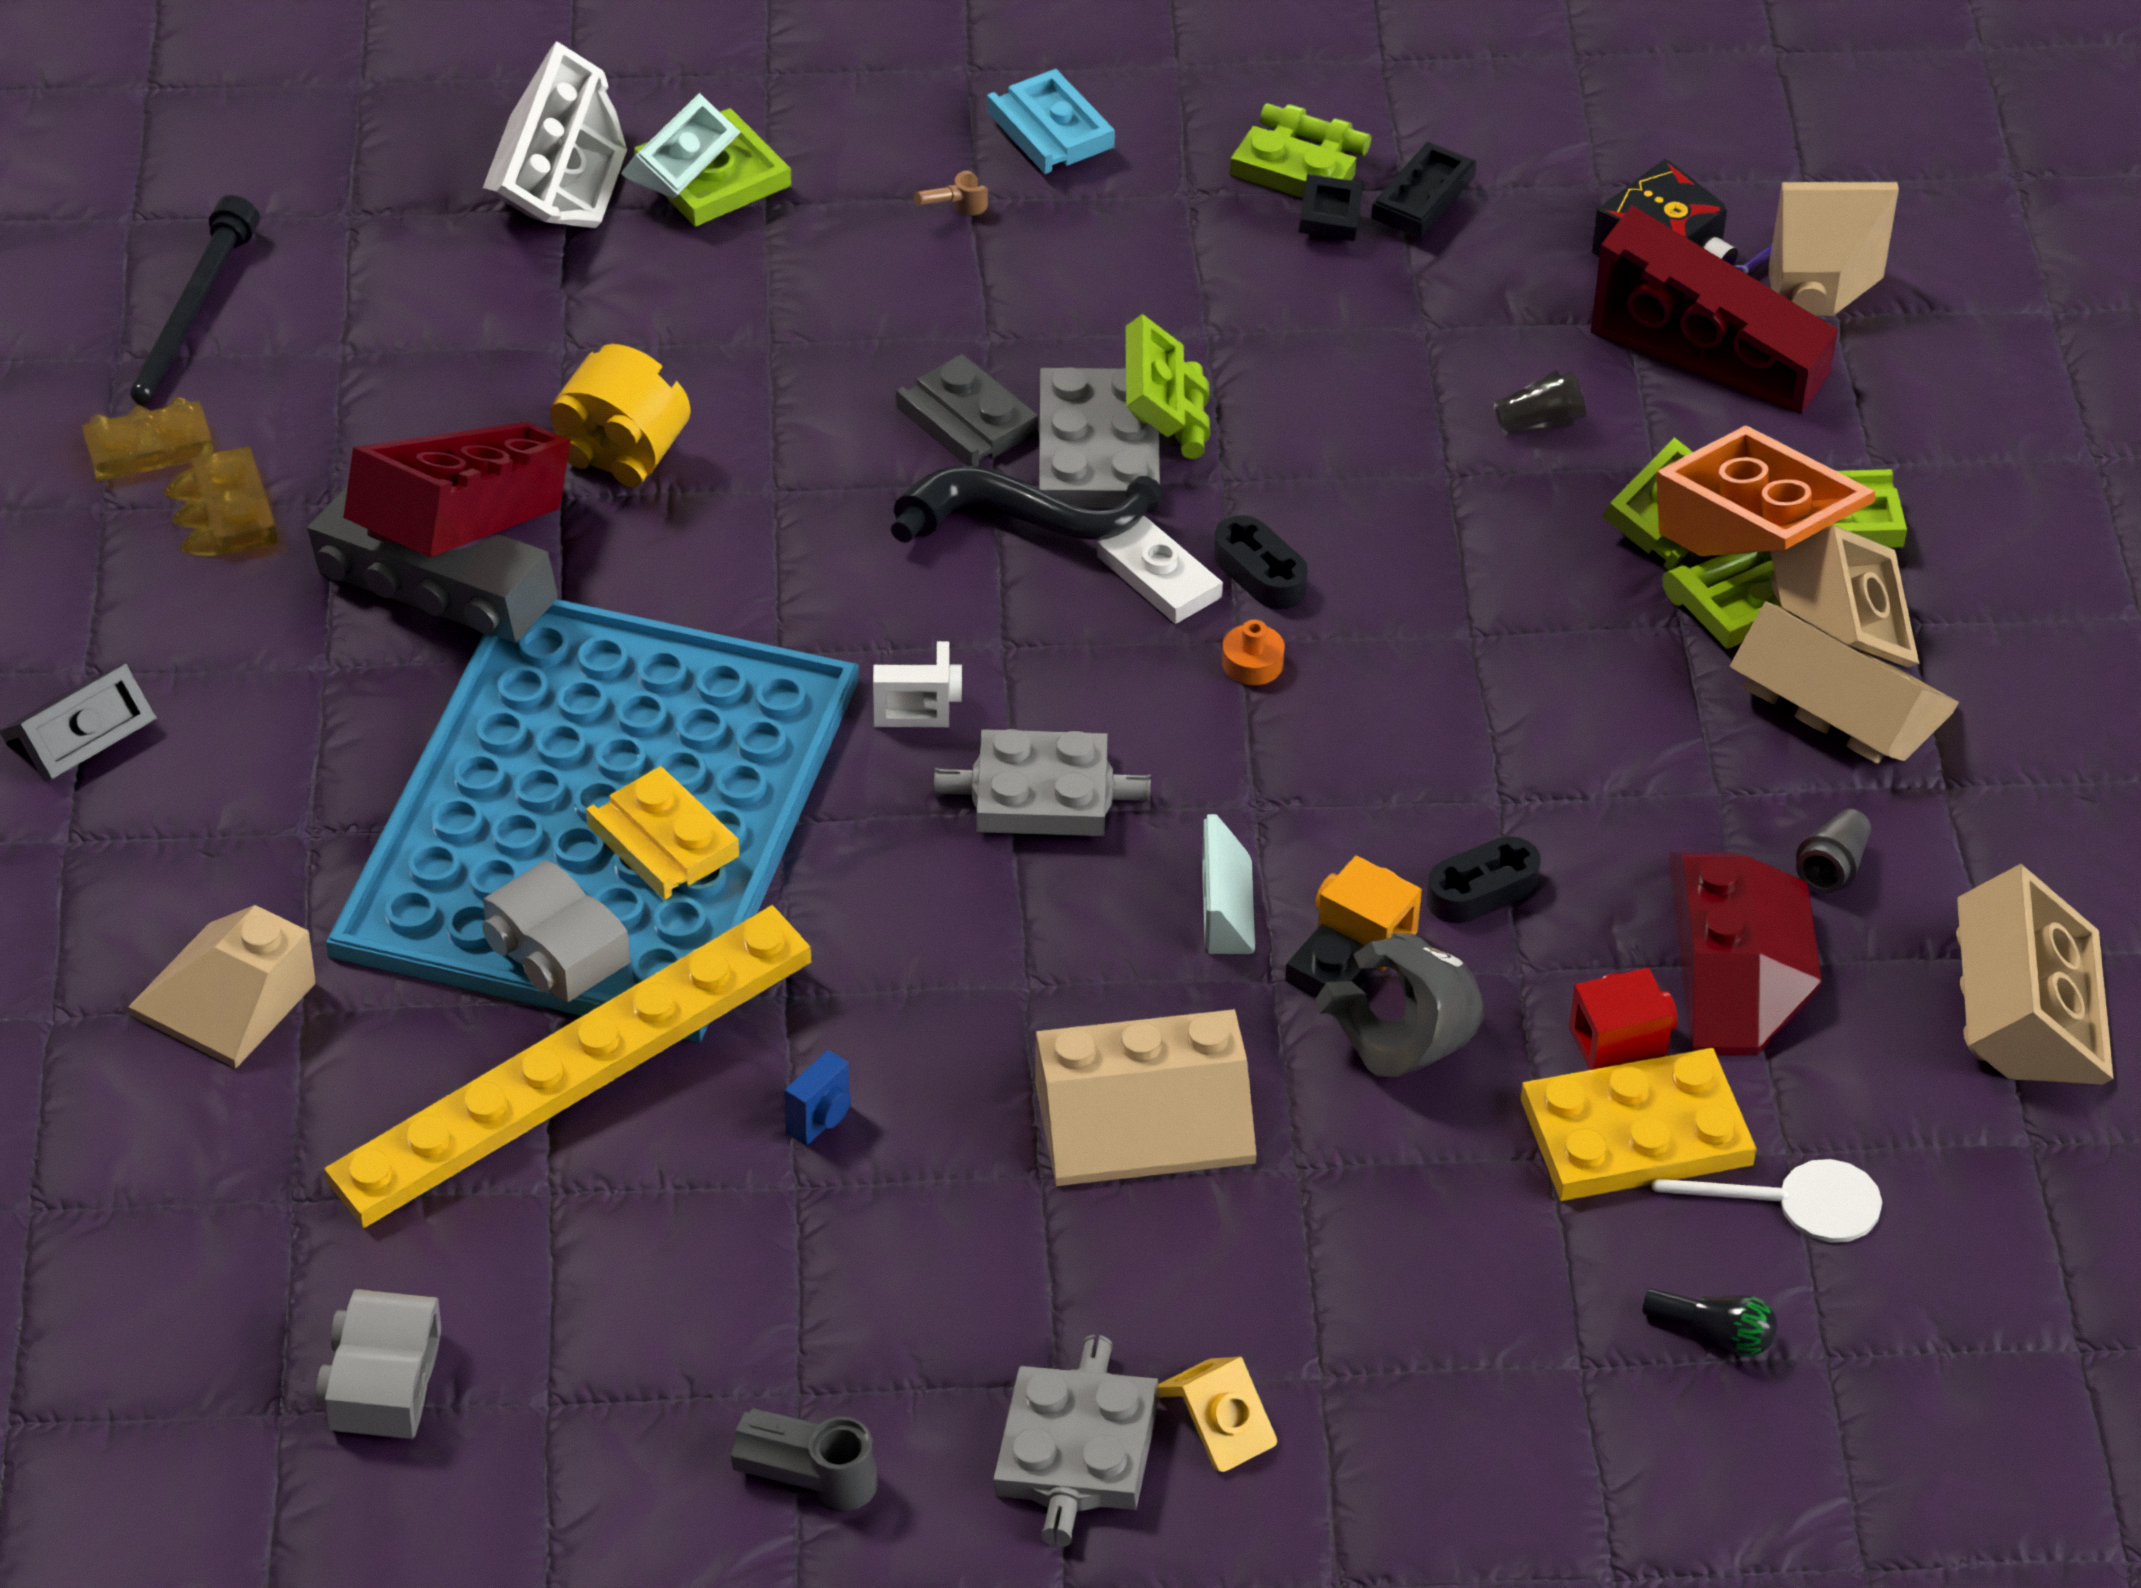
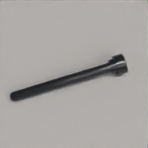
(230, 226)

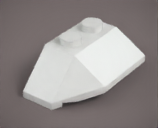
(560, 145)

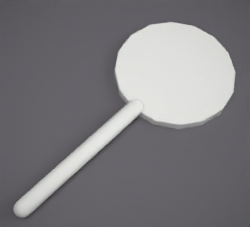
(1819, 1198)

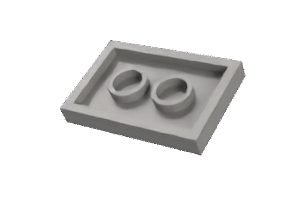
(1090, 438)

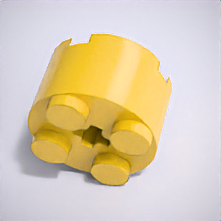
(619, 413)

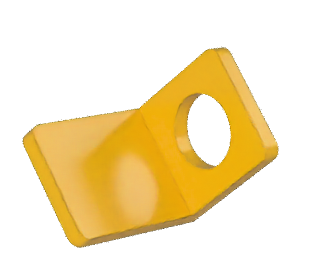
(1224, 1410)

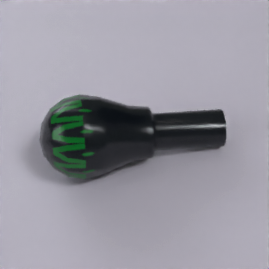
(1733, 1322)

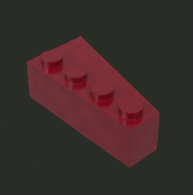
(455, 485)

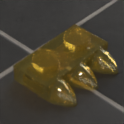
(146, 439)
(223, 504)

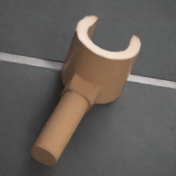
(965, 193)

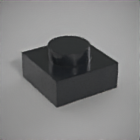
(1330, 207)
(1324, 959)

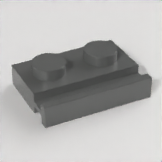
(967, 411)

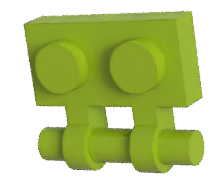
(1283, 161)
(1165, 387)

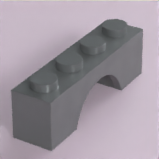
(489, 586)

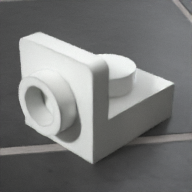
(916, 692)

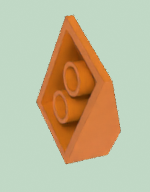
(1751, 496)

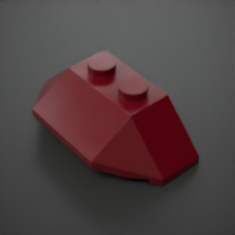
(1741, 949)

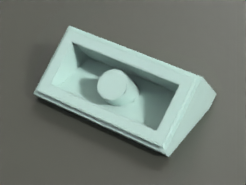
(682, 148)
(1226, 891)

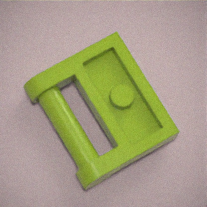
(1730, 605)

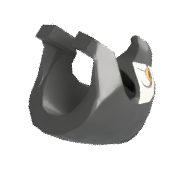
(1439, 1014)

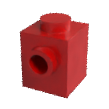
(1622, 1019)

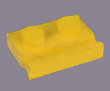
(663, 832)

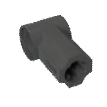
(809, 1456)

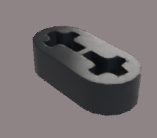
(1267, 557)
(1486, 883)

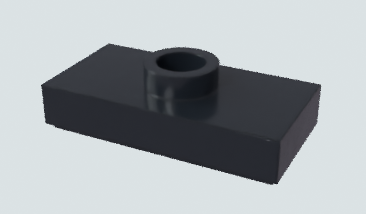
(1423, 189)

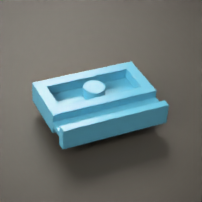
(1051, 121)

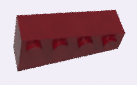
(1707, 315)

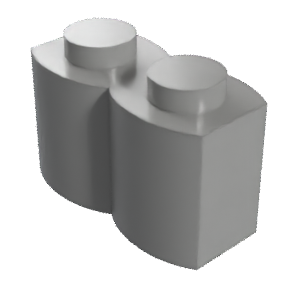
(555, 931)
(380, 1363)

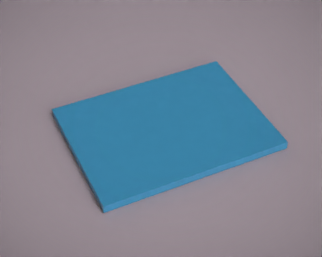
(560, 728)

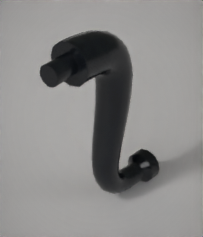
(939, 494)

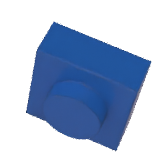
(817, 1098)

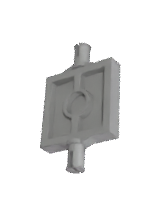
(1042, 783)
(1077, 1439)

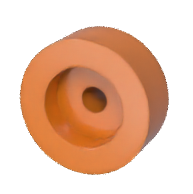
(1253, 653)

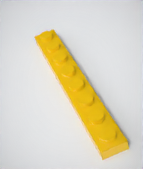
(566, 1066)

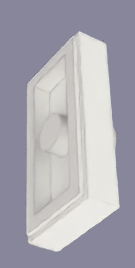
(1160, 570)

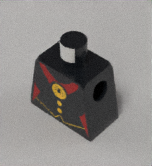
(1676, 202)

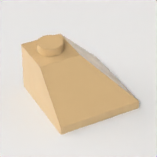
(1830, 242)
(1847, 591)
(230, 984)

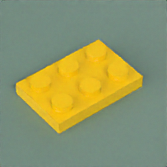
(1637, 1124)

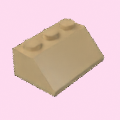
(1839, 686)
(2032, 983)
(1145, 1097)

